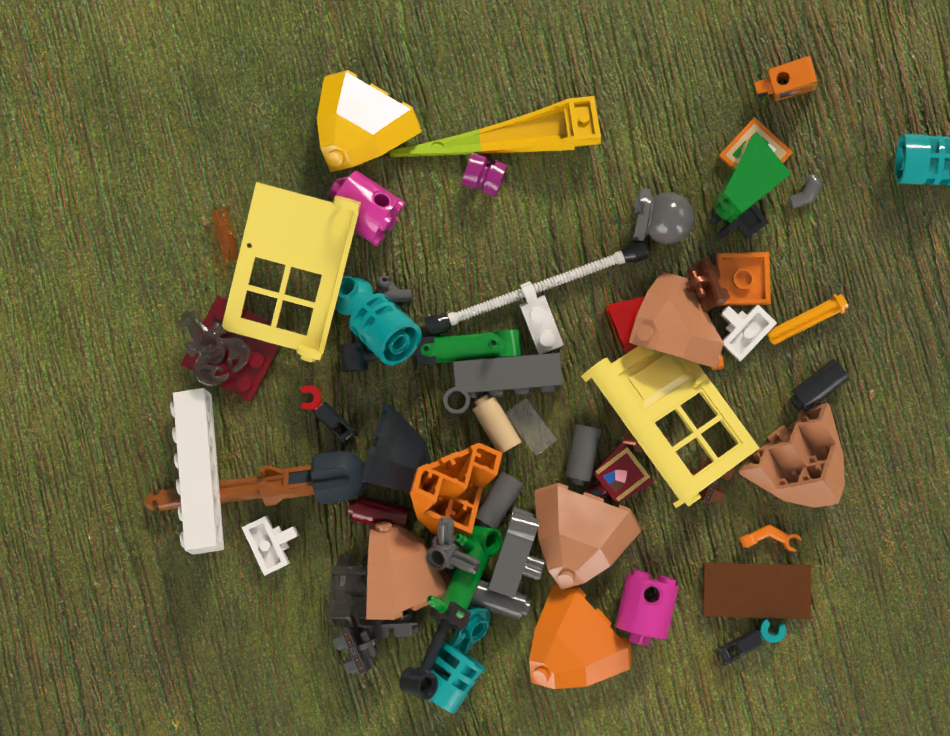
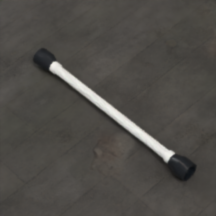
(631, 253)

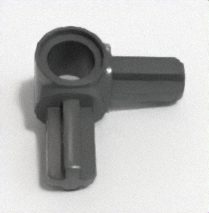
(447, 552)

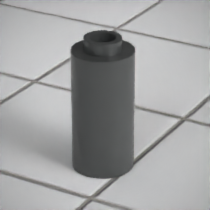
(582, 454)
(498, 501)
(499, 602)

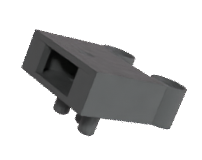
(514, 556)

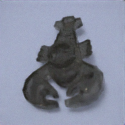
(212, 349)

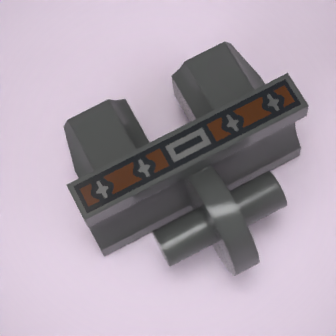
(360, 647)

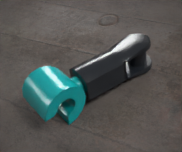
(750, 641)

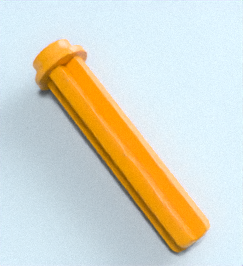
(808, 319)

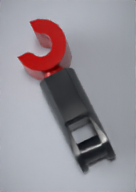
(327, 414)

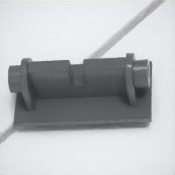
(403, 626)

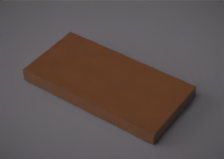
(756, 590)

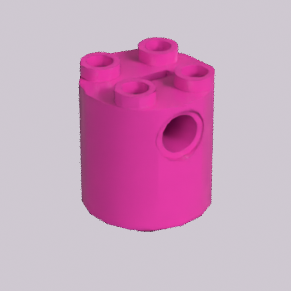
(376, 208)
(644, 616)

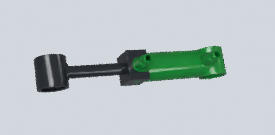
(442, 349)
(452, 608)

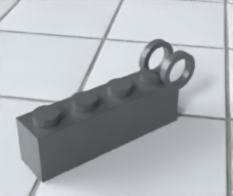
(505, 374)

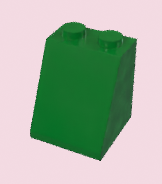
(750, 178)

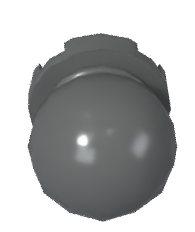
(664, 218)

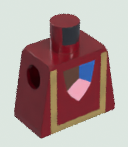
(619, 475)

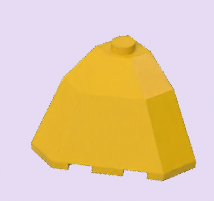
(360, 121)

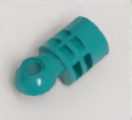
(922, 159)
(378, 321)
(456, 661)

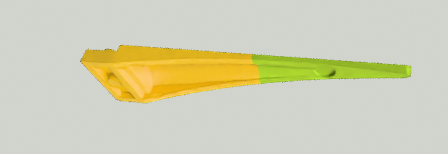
(548, 129)

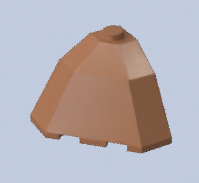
(675, 323)
(801, 461)
(580, 533)
(399, 572)

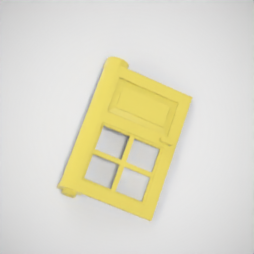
(301, 235)
(651, 385)

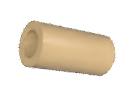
(495, 424)

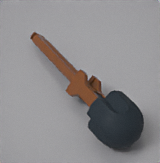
(329, 477)

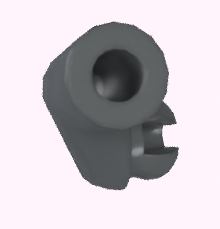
(809, 194)
(385, 286)

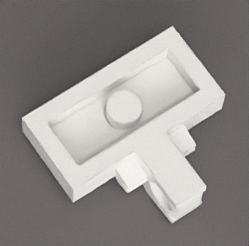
(745, 330)
(269, 543)

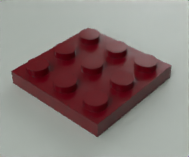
(262, 354)

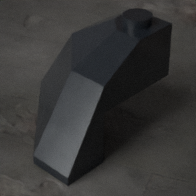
(395, 452)

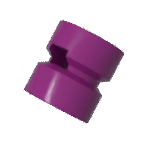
(484, 174)

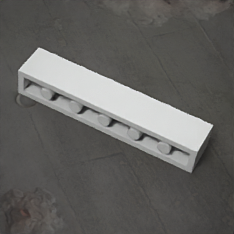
(197, 471)

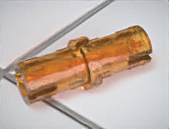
(225, 234)

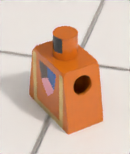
(798, 74)

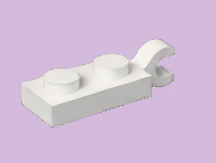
(539, 320)

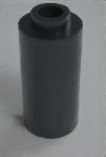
(818, 386)

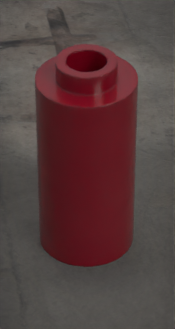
(372, 511)

